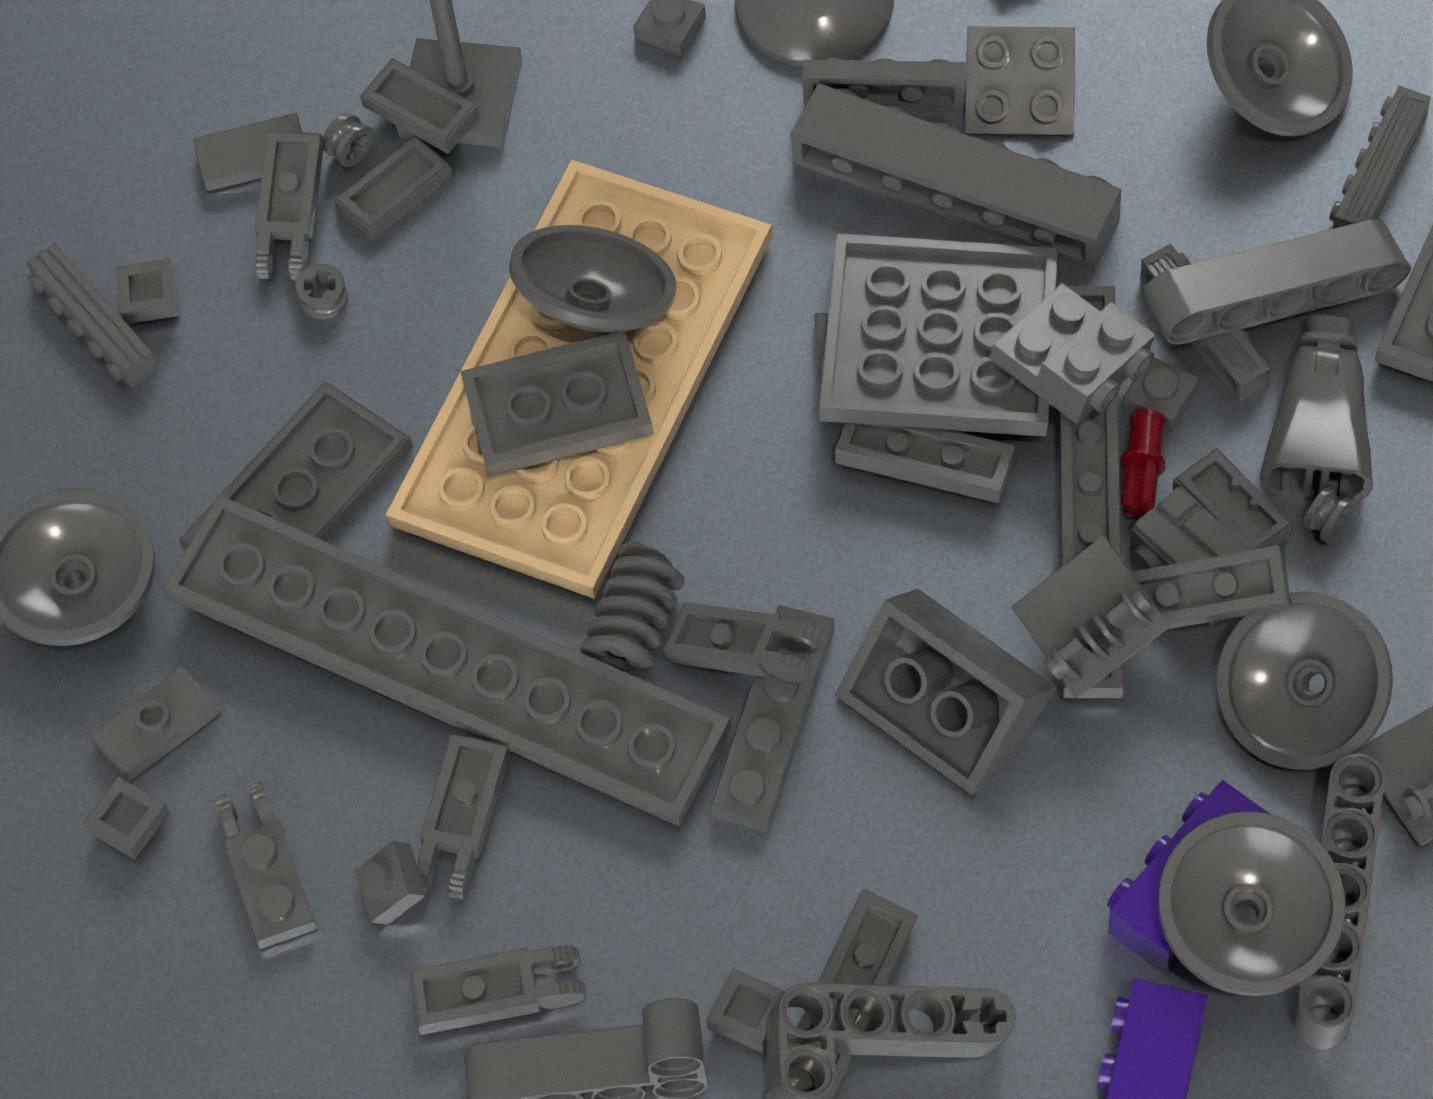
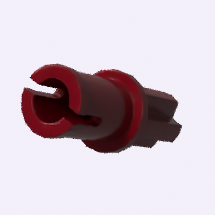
(1142, 462)

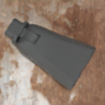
(1321, 417)

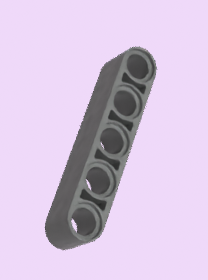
(1275, 281)
(1357, 820)

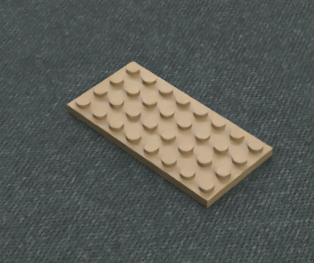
(573, 512)

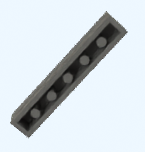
(956, 175)

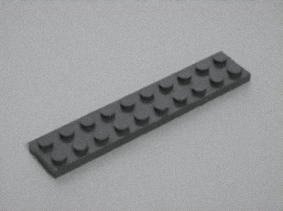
(449, 659)

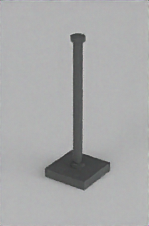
(472, 70)

